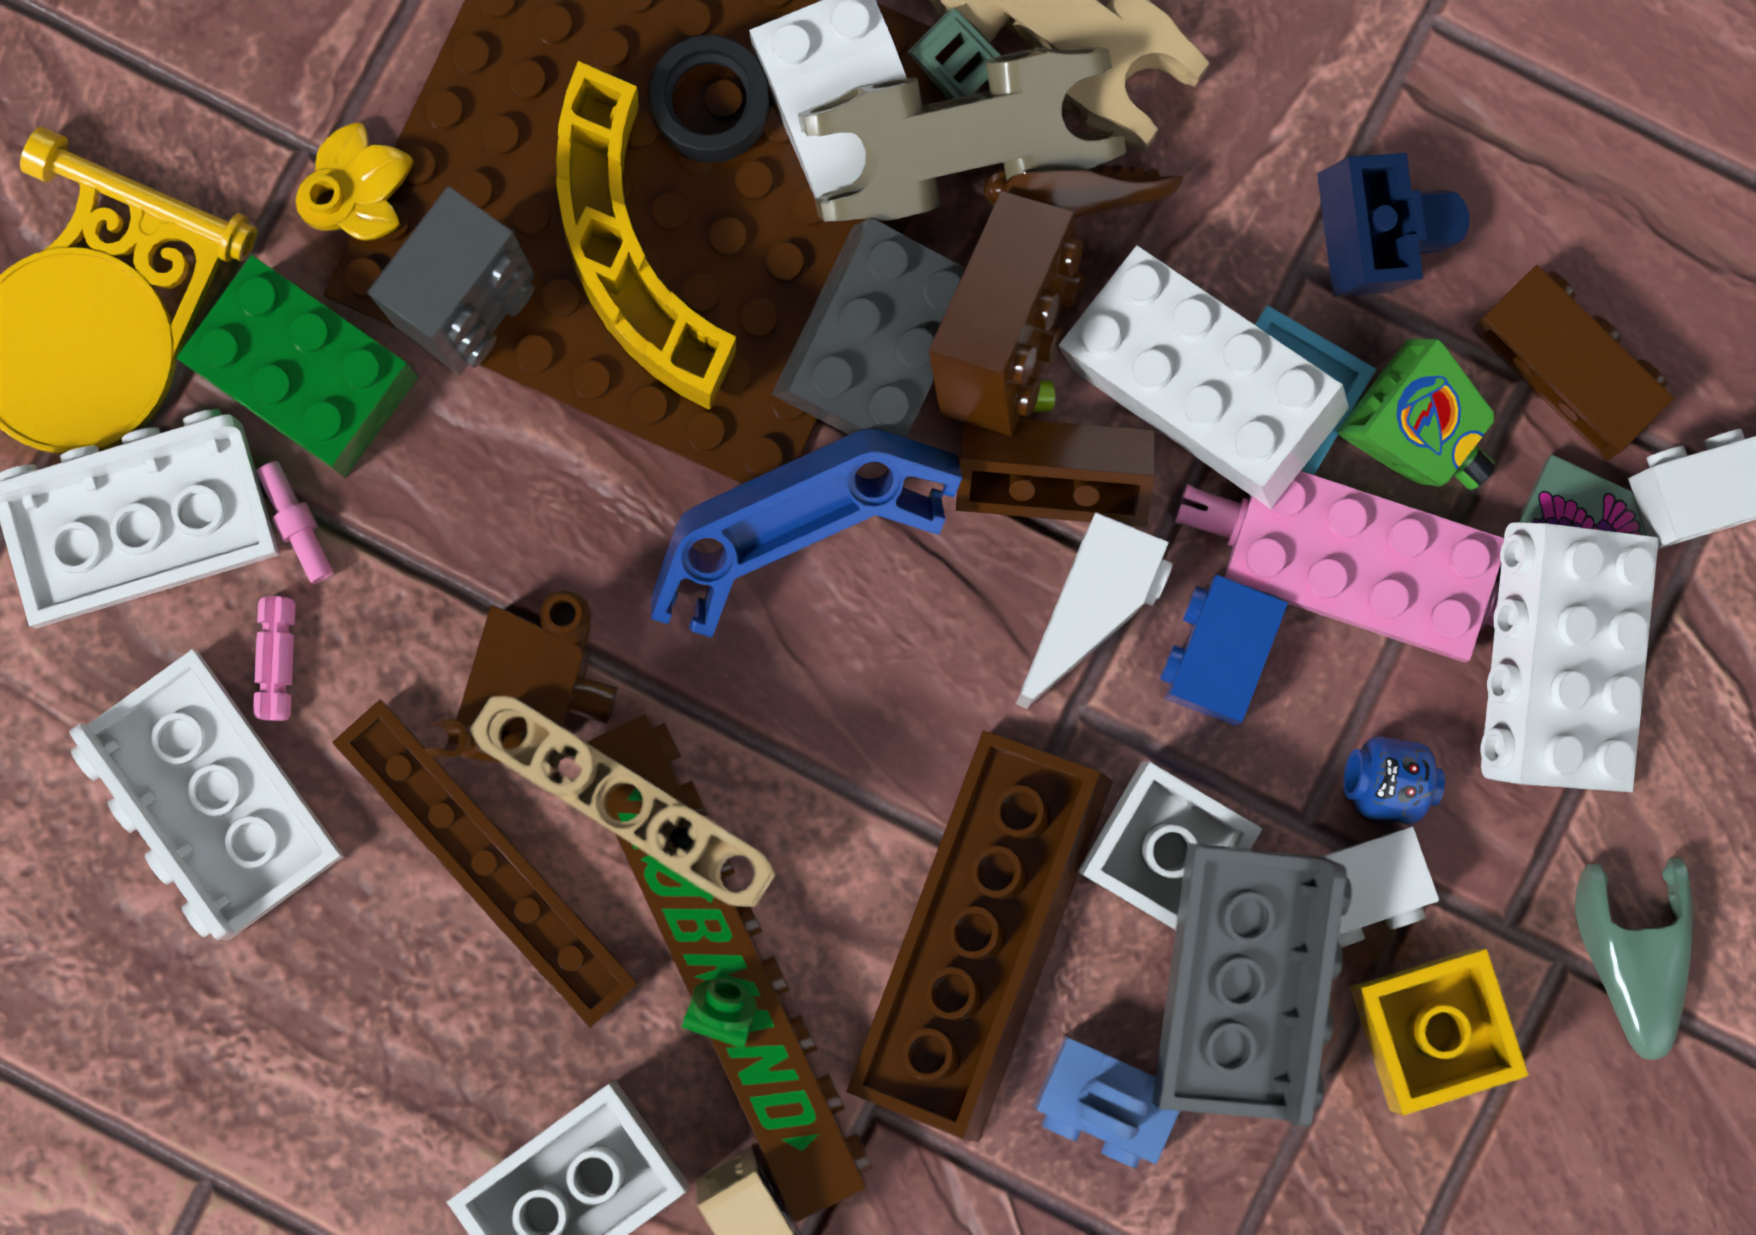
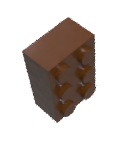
(1007, 314)

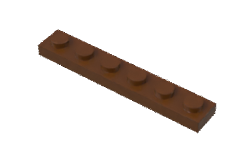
(486, 863)

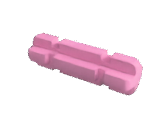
(274, 658)

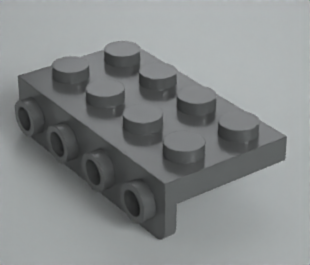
(1251, 983)

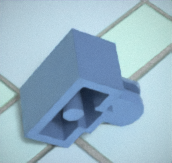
(1105, 1100)

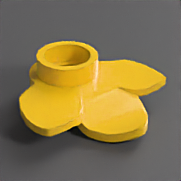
(361, 183)

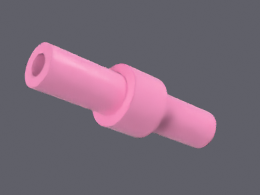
(294, 522)

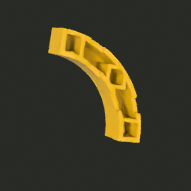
(606, 255)

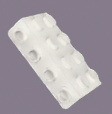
(134, 517)
(1568, 657)
(204, 798)

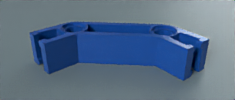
(797, 508)

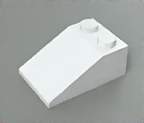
(815, 59)
(1105, 588)

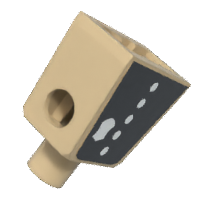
(742, 1199)

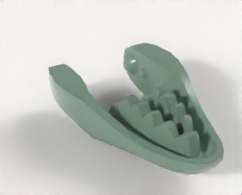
(1644, 967)

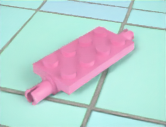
(1359, 561)

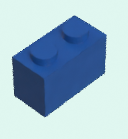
(1223, 650)

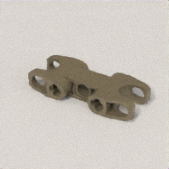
(916, 142)

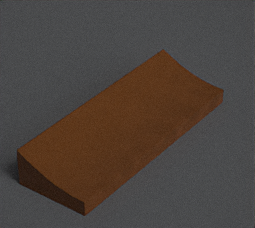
(980, 936)

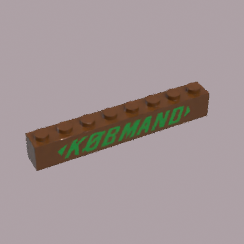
(710, 940)

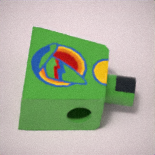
(1423, 418)

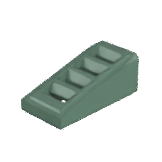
(937, 38)

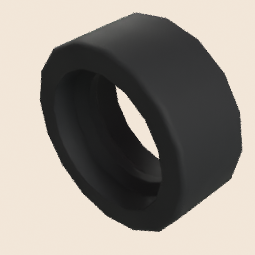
(702, 51)

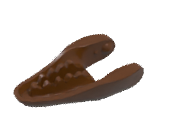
(1085, 190)

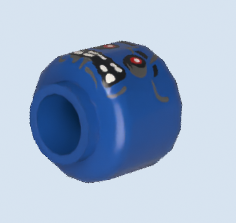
(1393, 780)

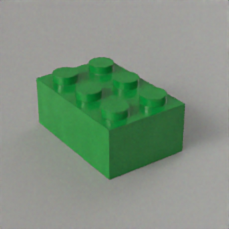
(298, 366)

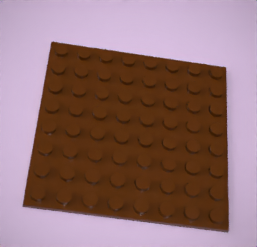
(722, 236)

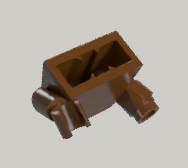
(533, 666)

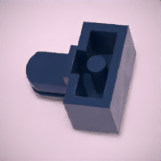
(1382, 226)

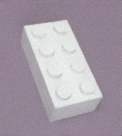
(1204, 376)

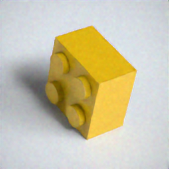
(1439, 1031)

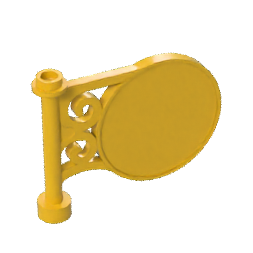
(86, 333)

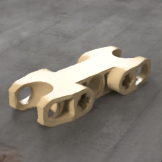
(1132, 31)
(590, 792)

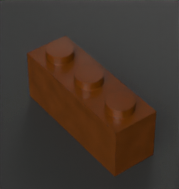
(1574, 362)
(1058, 472)

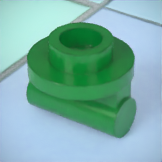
(721, 1011)

